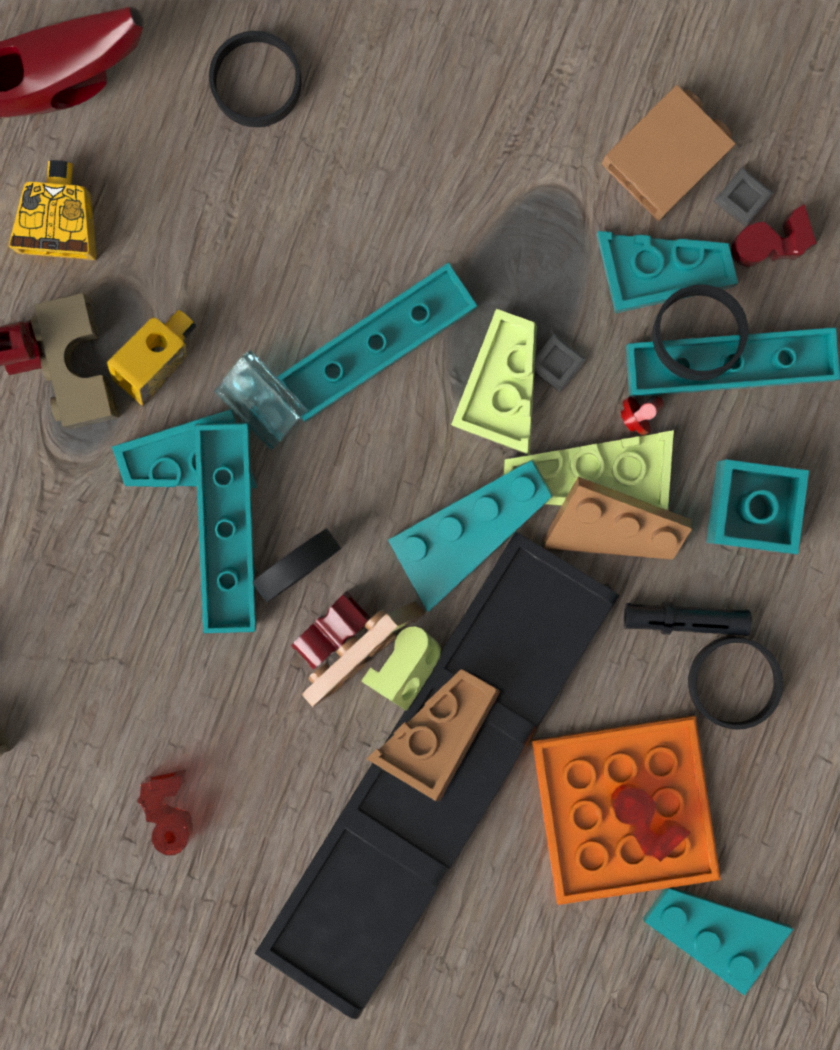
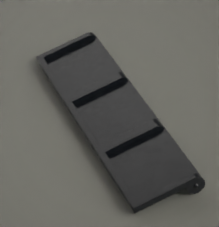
(399, 843)

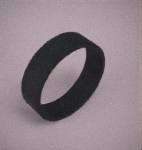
(249, 37)
(721, 296)
(296, 565)
(777, 684)

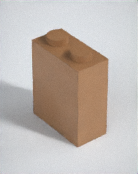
(668, 152)

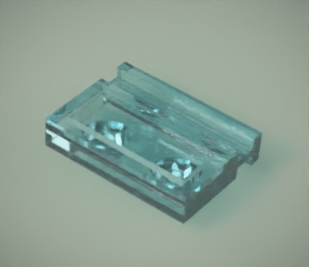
(261, 400)

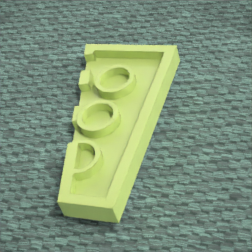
(628, 465)

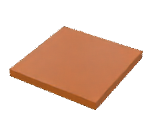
(586, 841)

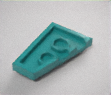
(650, 270)
(165, 456)
(721, 938)

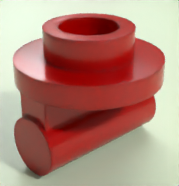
(637, 416)

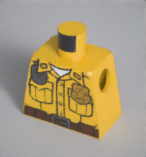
(55, 217)
(144, 371)

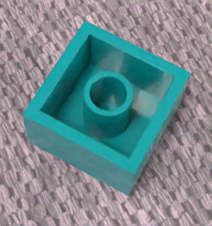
(757, 506)

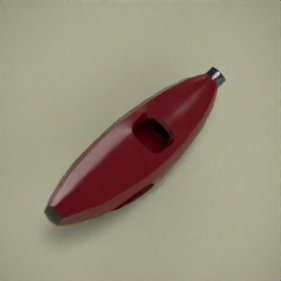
(64, 61)

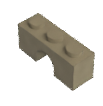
(63, 327)

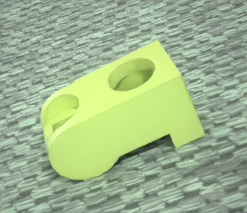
(406, 668)

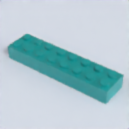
(378, 341)
(765, 362)
(225, 527)

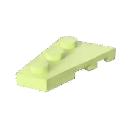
(501, 385)

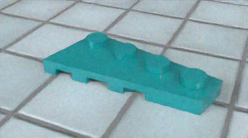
(461, 536)

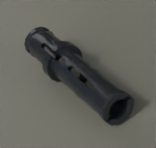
(687, 619)

